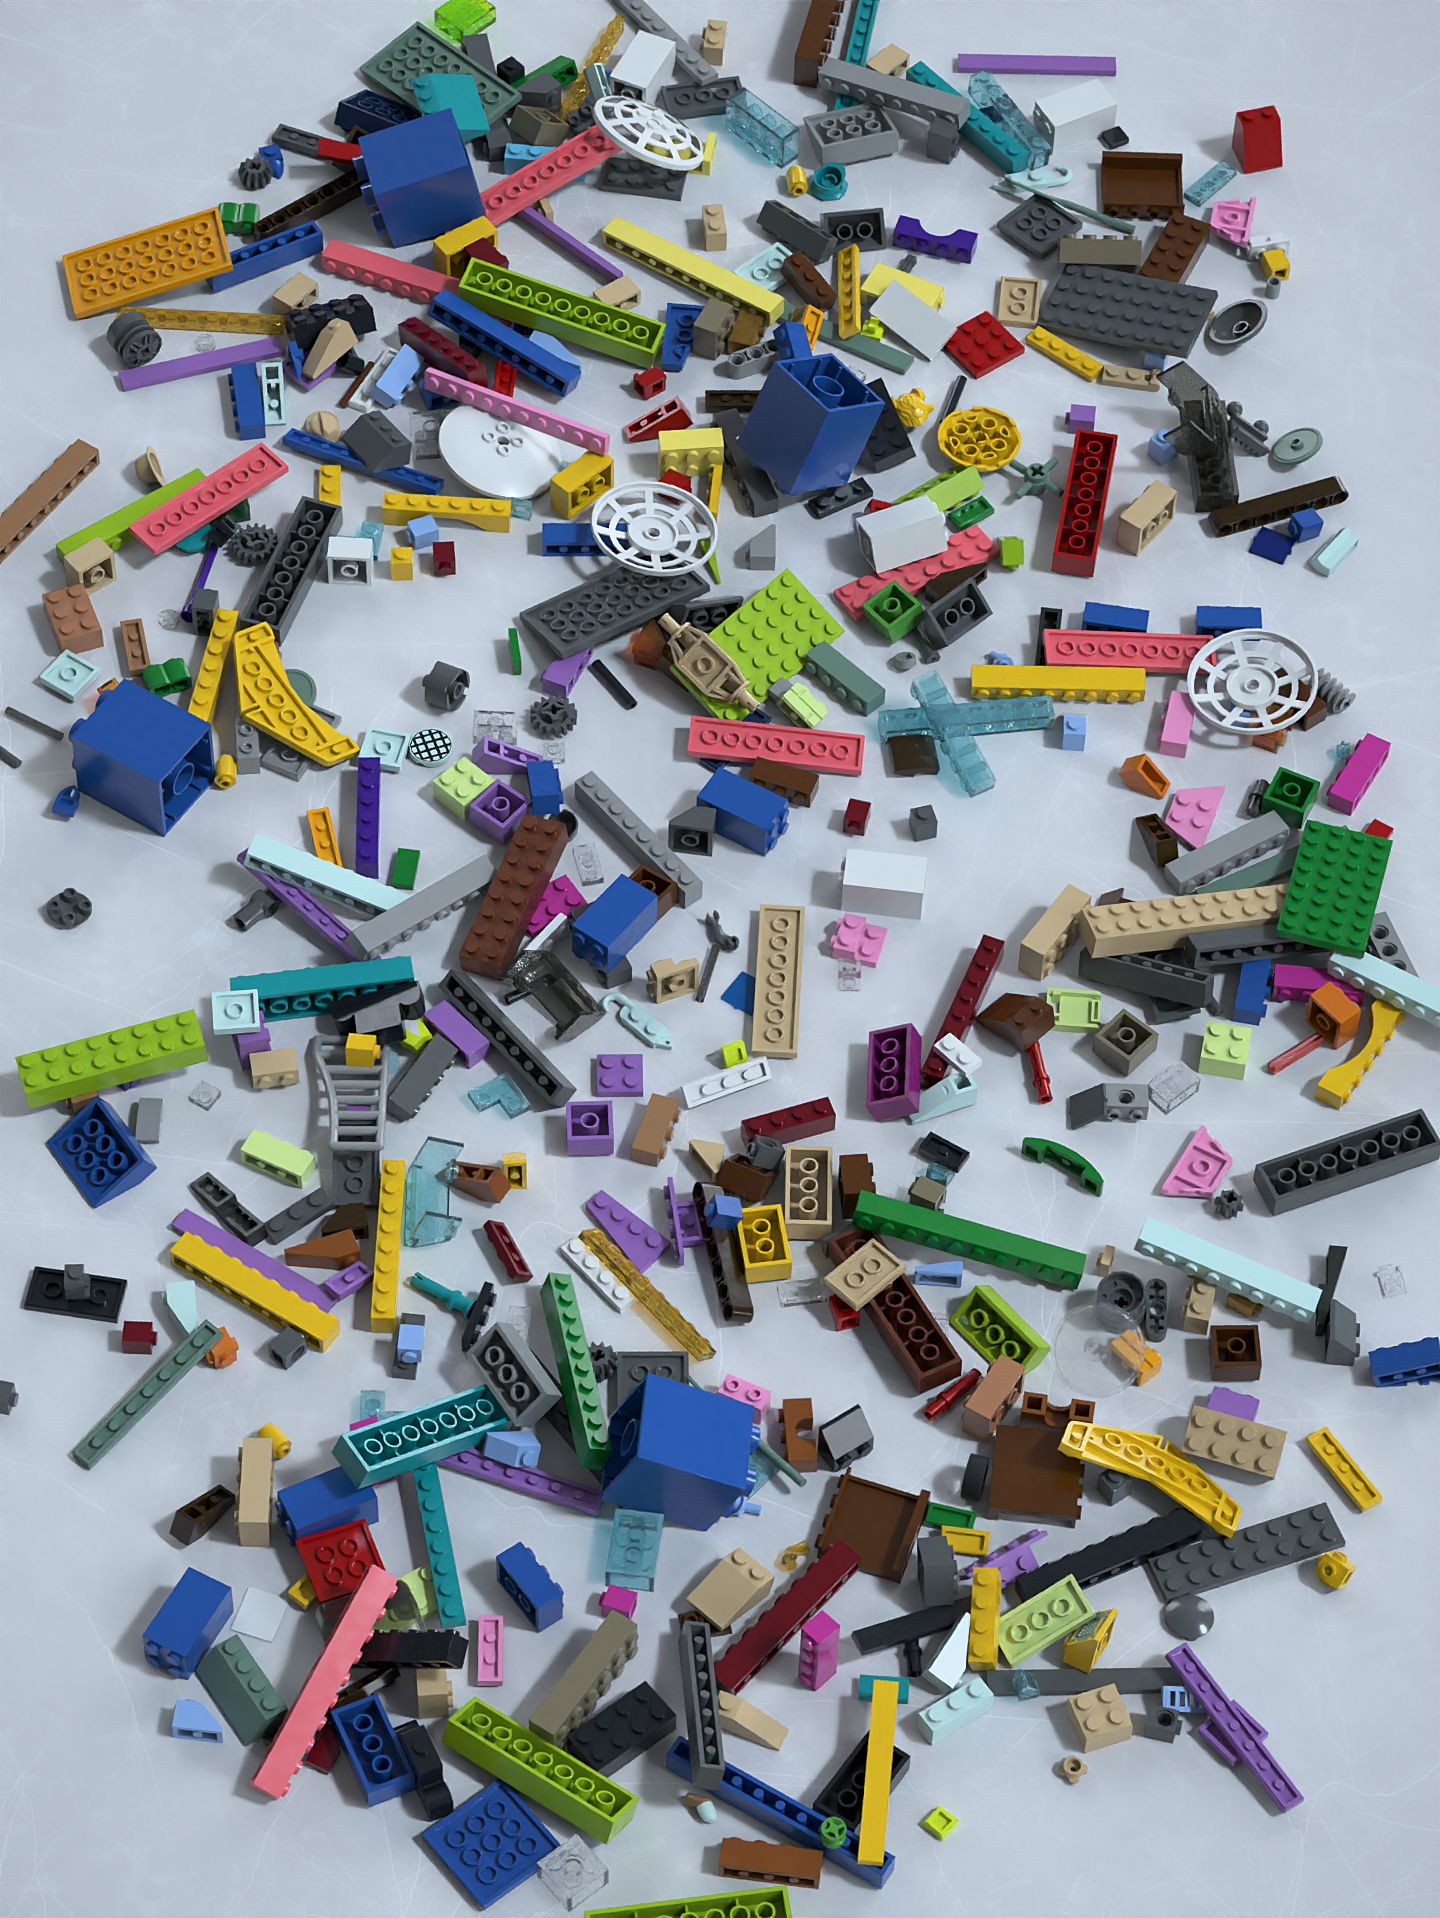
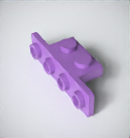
(685, 1222)
(1012, 1561)

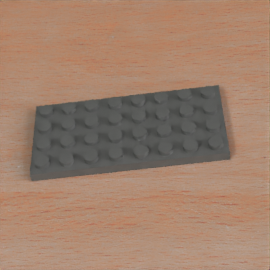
(1127, 310)
(609, 606)

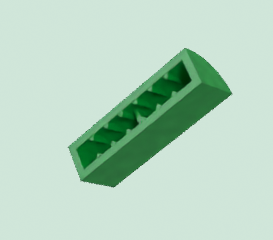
(561, 68)

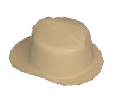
(324, 425)
(149, 468)

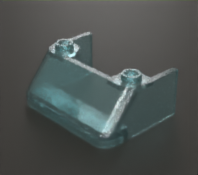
(428, 1194)

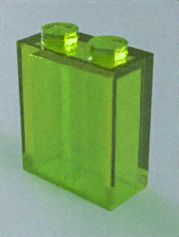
(464, 17)

